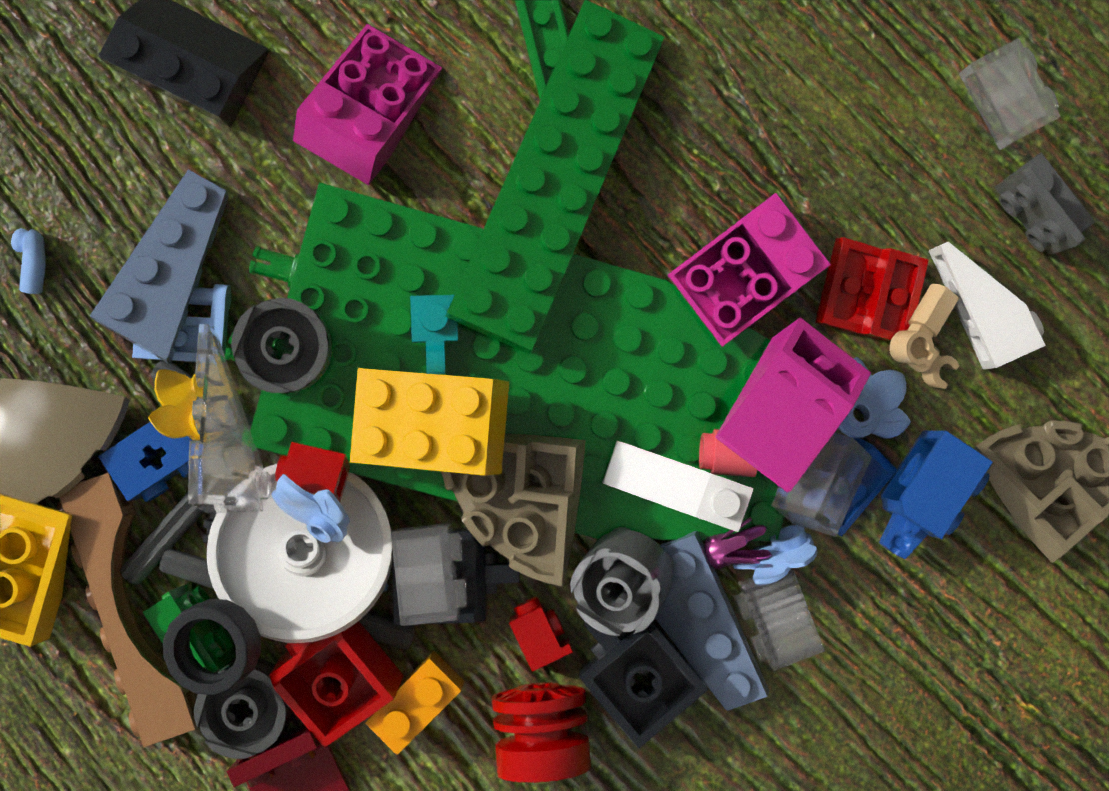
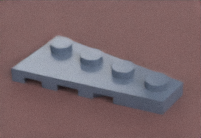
(157, 281)
(706, 627)

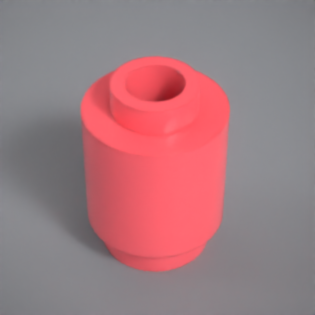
(721, 459)

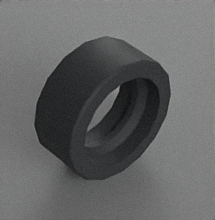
(188, 670)

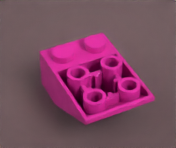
(365, 104)
(748, 269)
(792, 403)

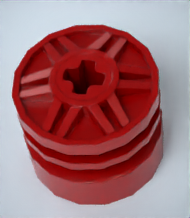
(541, 740)

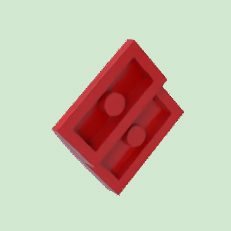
(870, 289)

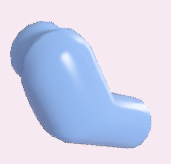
(33, 259)

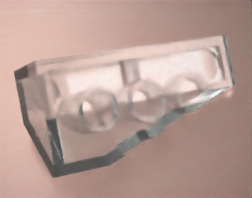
(224, 462)

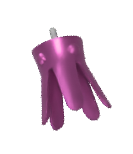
(725, 552)

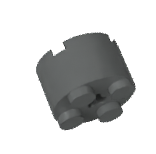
(258, 359)
(622, 582)
(235, 733)

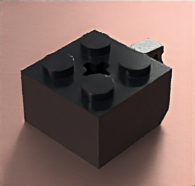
(480, 575)
(638, 708)

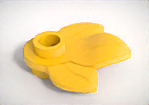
(176, 396)

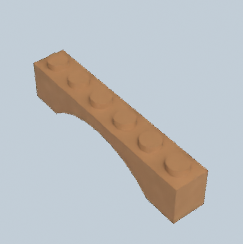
(100, 537)

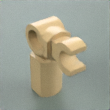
(916, 344)

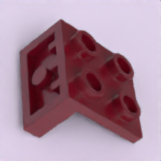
(291, 764)

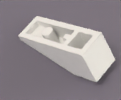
(991, 315)
(678, 486)

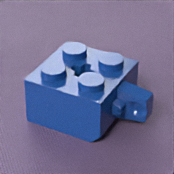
(931, 490)

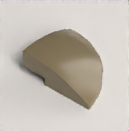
(51, 435)
(1051, 481)
(529, 507)

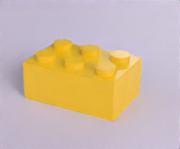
(429, 421)

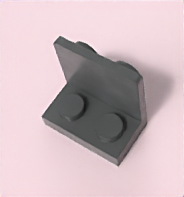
(1044, 206)

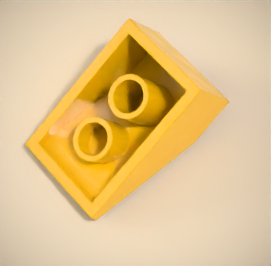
(31, 568)

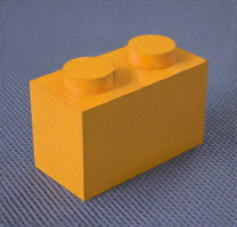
(417, 702)

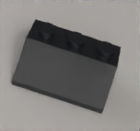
(184, 57)

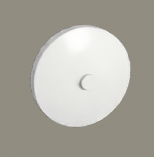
(292, 580)

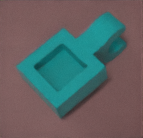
(433, 328)

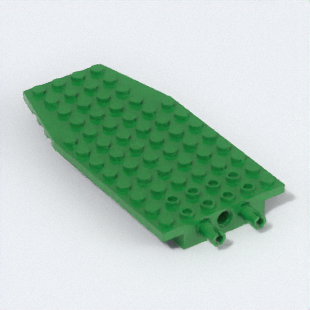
(609, 366)

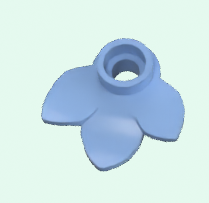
(879, 406)
(321, 512)
(790, 551)

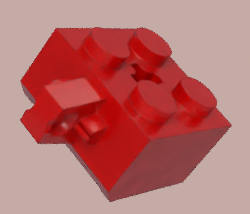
(336, 681)

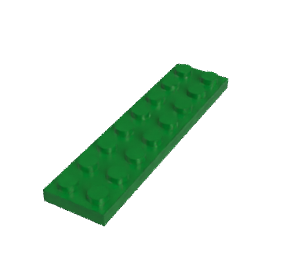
(555, 178)

